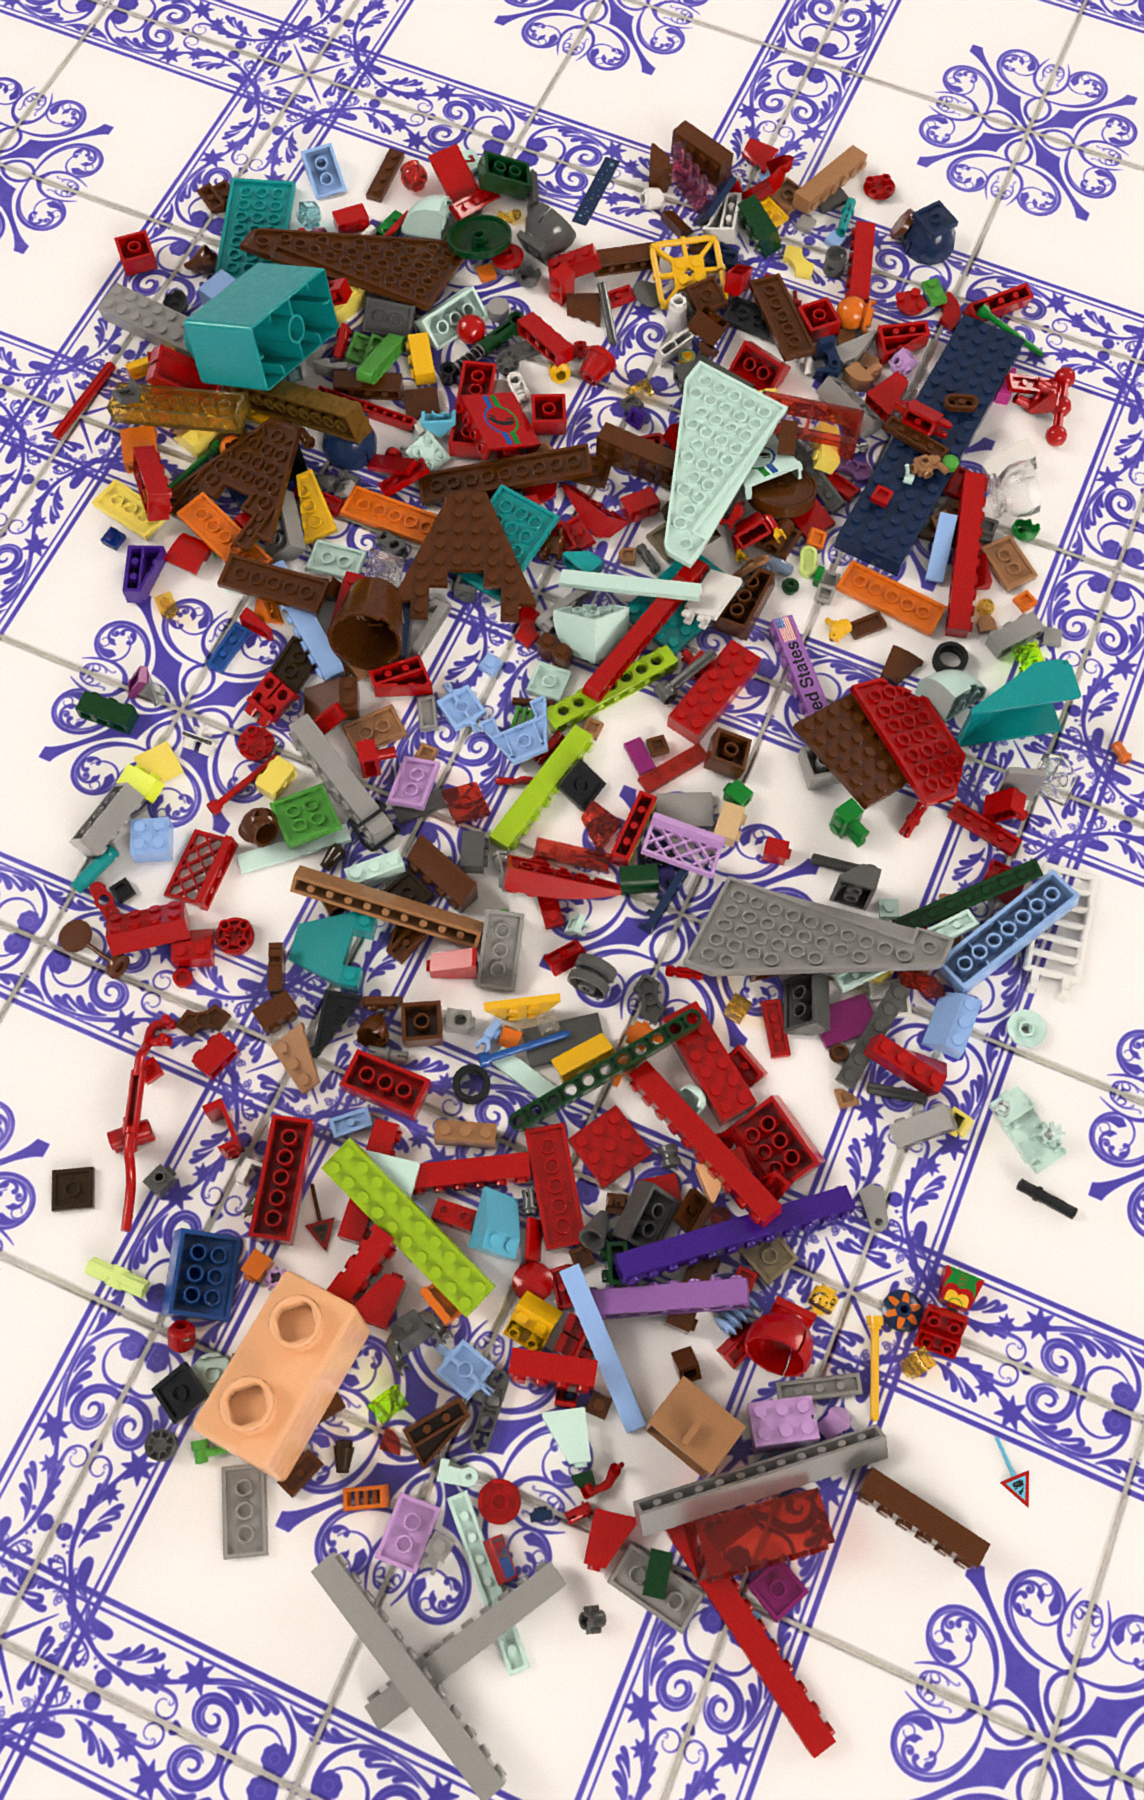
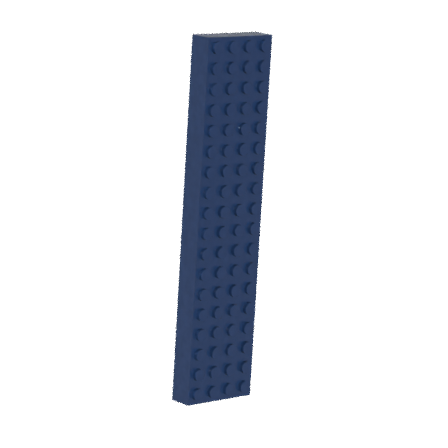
(970, 364)

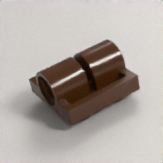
(784, 548)

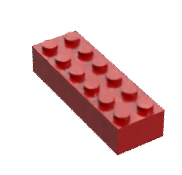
(474, 379)
(713, 692)
(712, 1069)
(282, 1180)

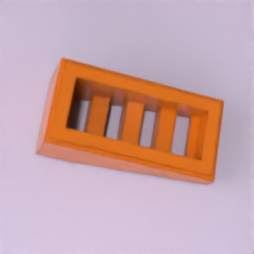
(384, 1497)

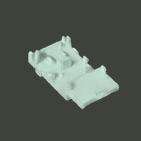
(1023, 1130)

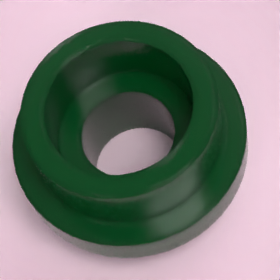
(790, 590)

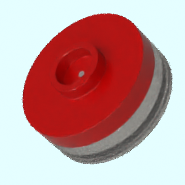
(508, 261)

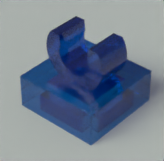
(113, 538)

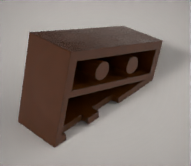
(435, 1429)

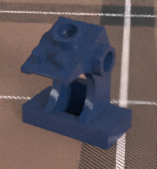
(828, 354)

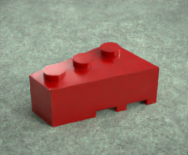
(893, 337)

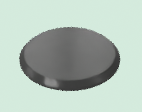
(646, 293)

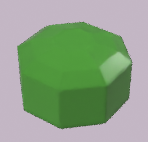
(950, 462)

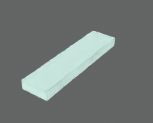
(525, 1077)

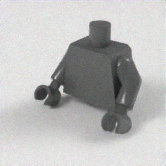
(410, 1332)

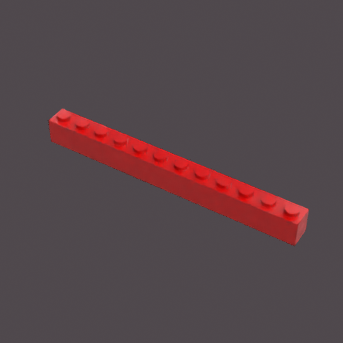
(762, 1654)

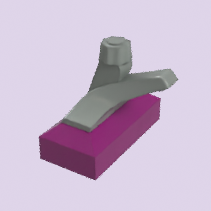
(142, 684)

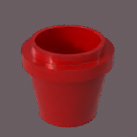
(597, 364)

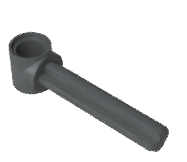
(533, 192)
(667, 690)

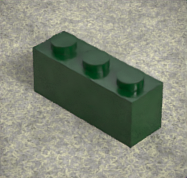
(107, 712)

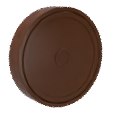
(785, 495)

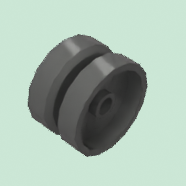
(592, 975)

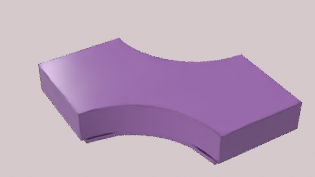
(858, 471)

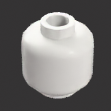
(652, 198)

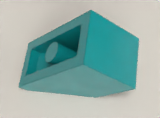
(582, 561)

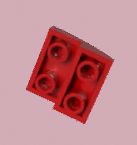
(188, 553)
(940, 1330)

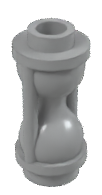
(499, 858)

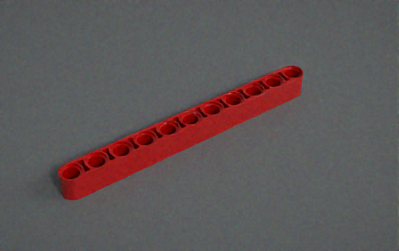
(639, 636)

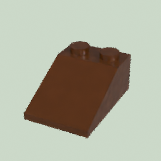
(341, 690)

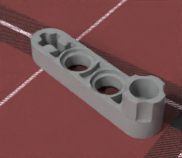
(575, 598)
(440, 612)

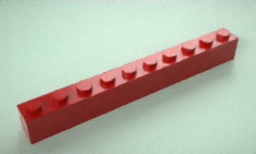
(965, 555)
(705, 1145)

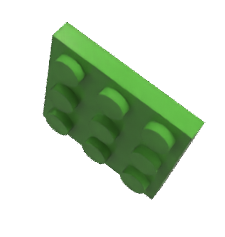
(305, 816)

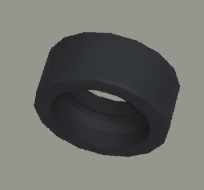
(952, 647)
(471, 1068)

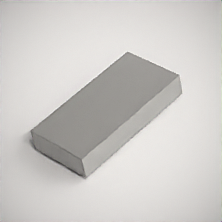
(427, 714)

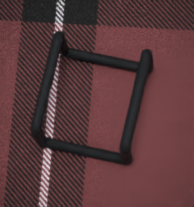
(354, 825)

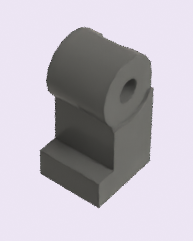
(391, 544)

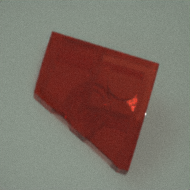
(599, 824)

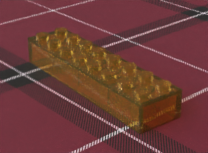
(184, 409)

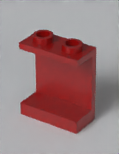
(217, 1111)

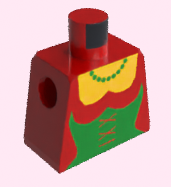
(958, 1289)

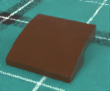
(215, 196)

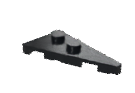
(334, 1013)

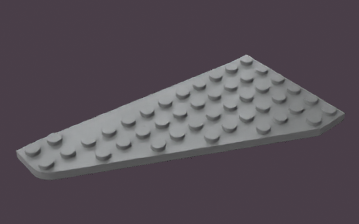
(779, 934)

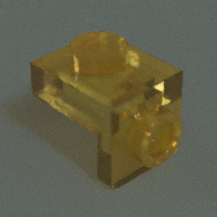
(166, 605)

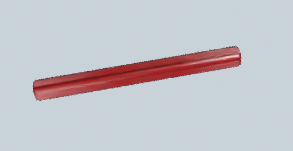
(84, 400)

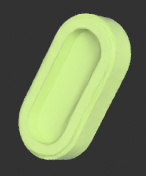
(808, 562)

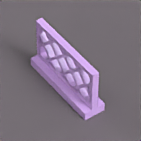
(686, 834)

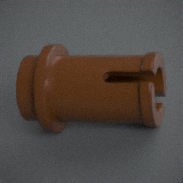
(307, 440)

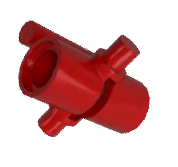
(116, 1137)

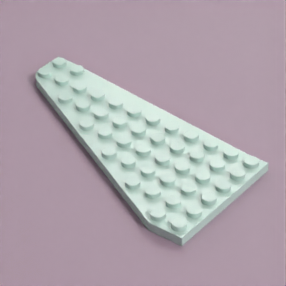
(717, 445)

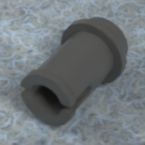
(346, 475)
(529, 1207)

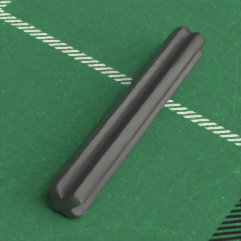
(607, 313)

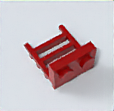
(736, 514)

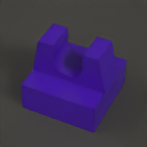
(636, 417)

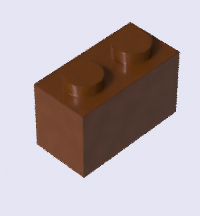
(276, 1012)

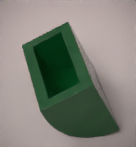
(639, 879)

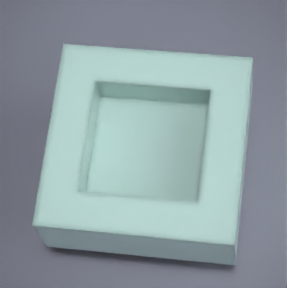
(888, 908)

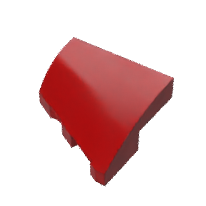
(759, 153)

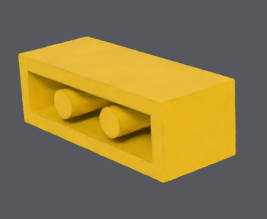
(420, 359)

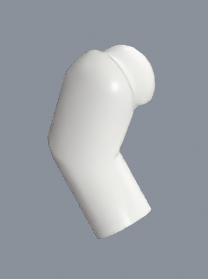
(809, 364)

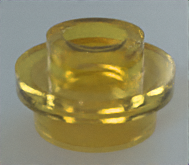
(987, 603)

